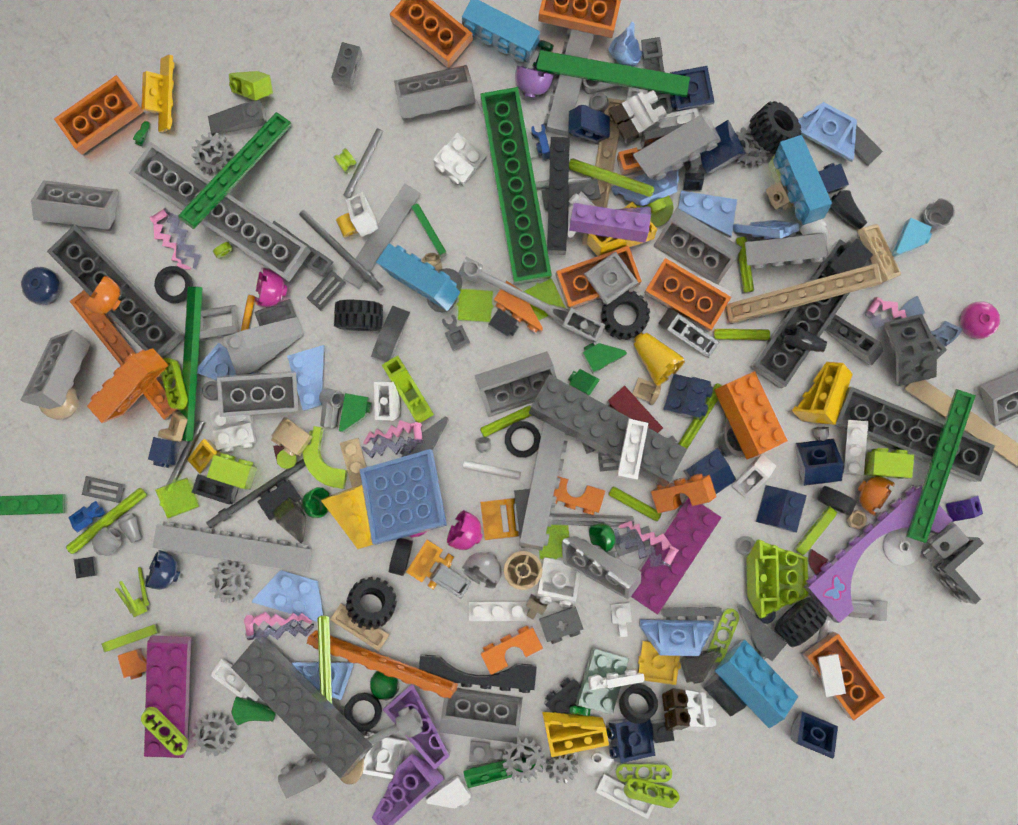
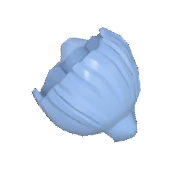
(626, 47)

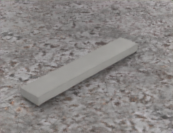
(383, 235)

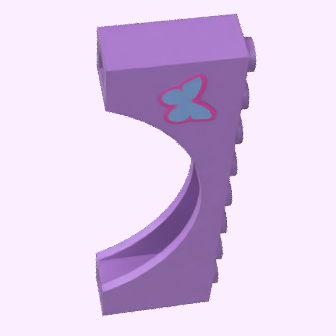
(833, 584)

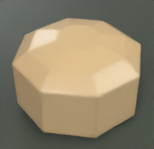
(857, 519)

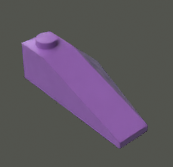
(410, 784)

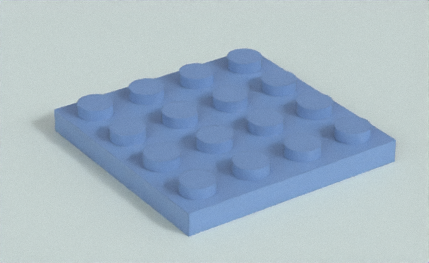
(402, 497)

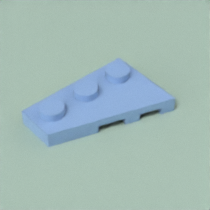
(710, 209)
(217, 363)
(309, 375)
(339, 675)

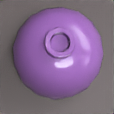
(532, 81)

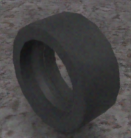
(159, 284)
(522, 424)
(837, 500)
(400, 556)
(647, 694)
(377, 707)

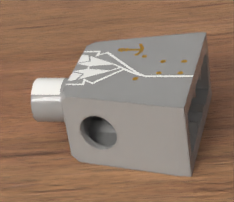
(952, 538)

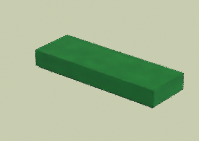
(429, 230)

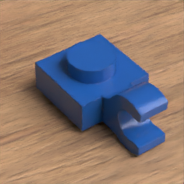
(543, 146)
(84, 516)

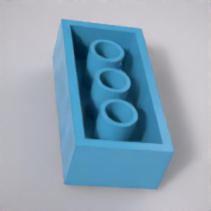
(501, 30)
(802, 180)
(419, 276)
(756, 684)

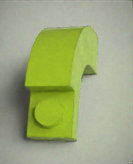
(407, 389)
(317, 467)

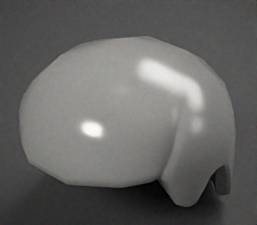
(939, 213)

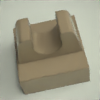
(535, 606)

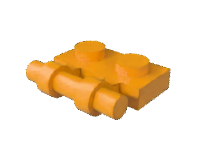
(425, 560)

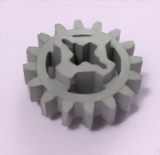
(214, 144)
(757, 151)
(222, 576)
(217, 740)
(516, 761)

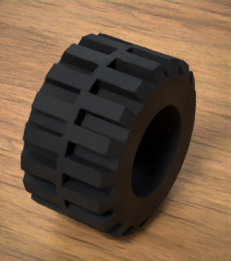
(773, 125)
(358, 315)
(626, 331)
(375, 588)
(801, 622)

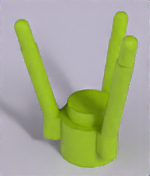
(135, 606)

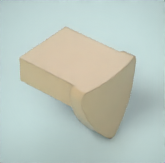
(646, 390)
(175, 429)

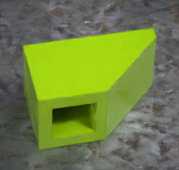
(250, 84)

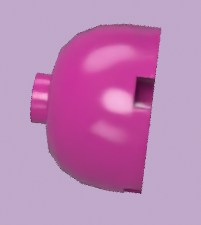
(270, 288)
(979, 320)
(465, 532)

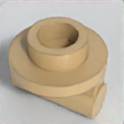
(433, 259)

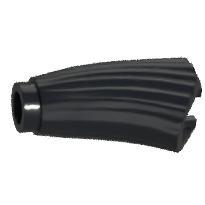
(846, 207)
(803, 339)

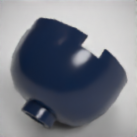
(41, 285)
(162, 571)

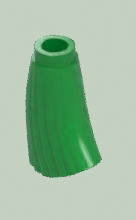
(249, 710)

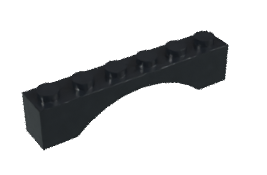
(558, 195)
(519, 676)

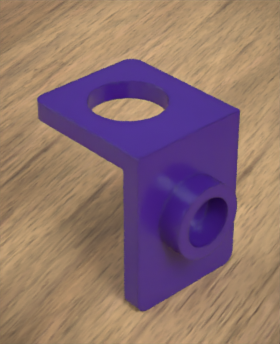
(964, 509)

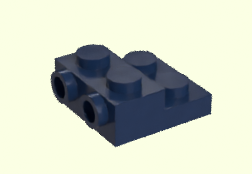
(699, 90)
(688, 396)
(630, 740)

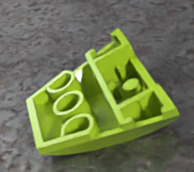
(775, 577)

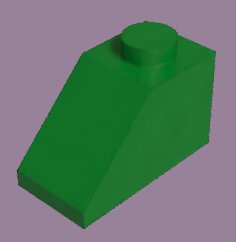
(601, 355)
(583, 381)
(354, 410)

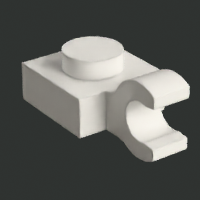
(621, 614)

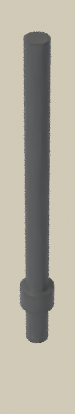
(365, 274)
(224, 514)

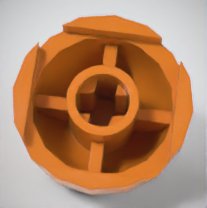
(104, 297)
(874, 493)

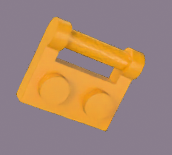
(493, 521)

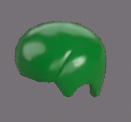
(312, 502)
(603, 536)
(383, 686)

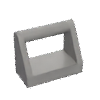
(222, 331)

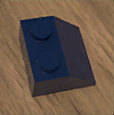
(726, 151)
(819, 462)
(715, 466)
(781, 508)
(815, 734)

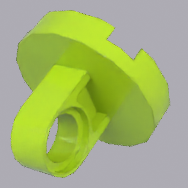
(660, 210)

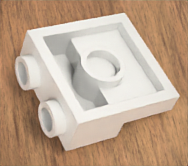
(459, 159)
(232, 432)
(558, 583)
(384, 756)

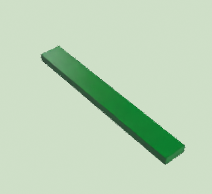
(613, 73)
(234, 170)
(190, 356)
(940, 466)

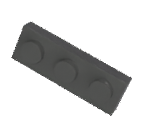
(589, 188)
(691, 613)

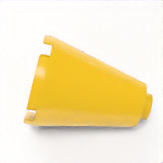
(657, 357)

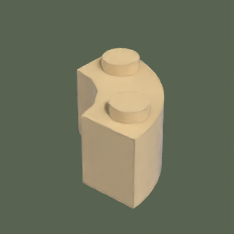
(291, 437)

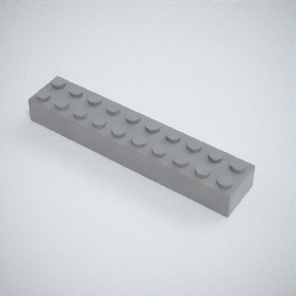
(228, 219)

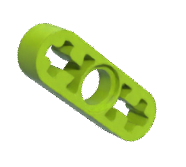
(176, 396)
(816, 530)
(730, 632)
(129, 638)
(179, 737)
(658, 767)
(659, 790)

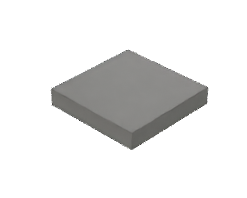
(611, 278)

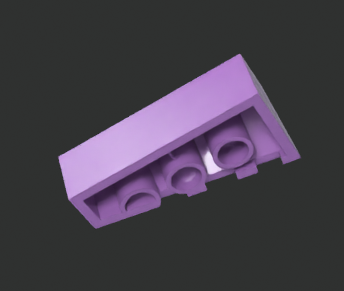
(615, 223)
(426, 742)

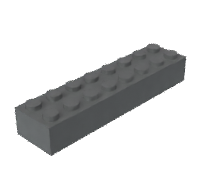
(136, 312)
(780, 360)
(603, 428)
(912, 432)
(302, 707)

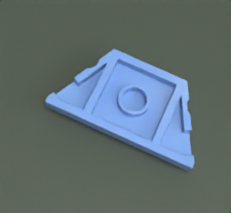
(830, 129)
(663, 188)
(769, 229)
(292, 595)
(677, 636)

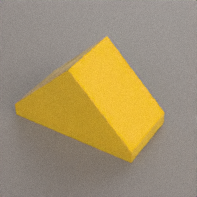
(203, 455)

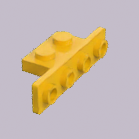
(158, 93)

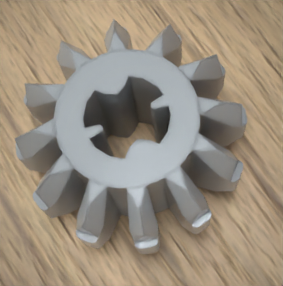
(566, 772)

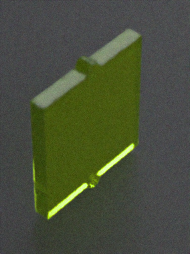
(547, 293)
(475, 305)
(177, 497)
(557, 534)

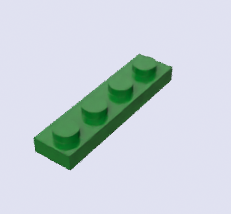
(32, 504)
(489, 773)

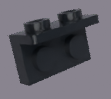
(564, 697)

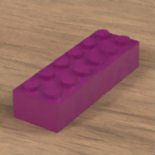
(687, 533)
(167, 689)

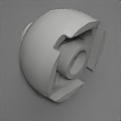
(483, 568)

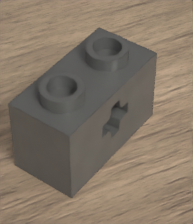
(346, 65)
(567, 616)

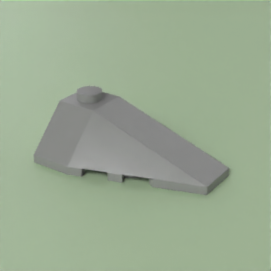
(258, 345)

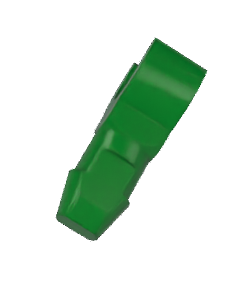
(140, 135)
(580, 710)

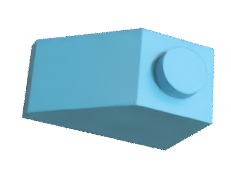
(912, 237)

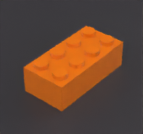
(582, 15)
(432, 29)
(98, 115)
(577, 288)
(687, 295)
(127, 385)
(750, 415)
(859, 687)

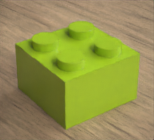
(889, 464)
(232, 472)

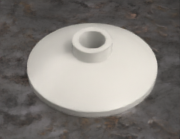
(893, 547)
(594, 768)

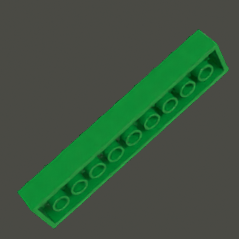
(515, 185)

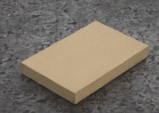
(875, 242)

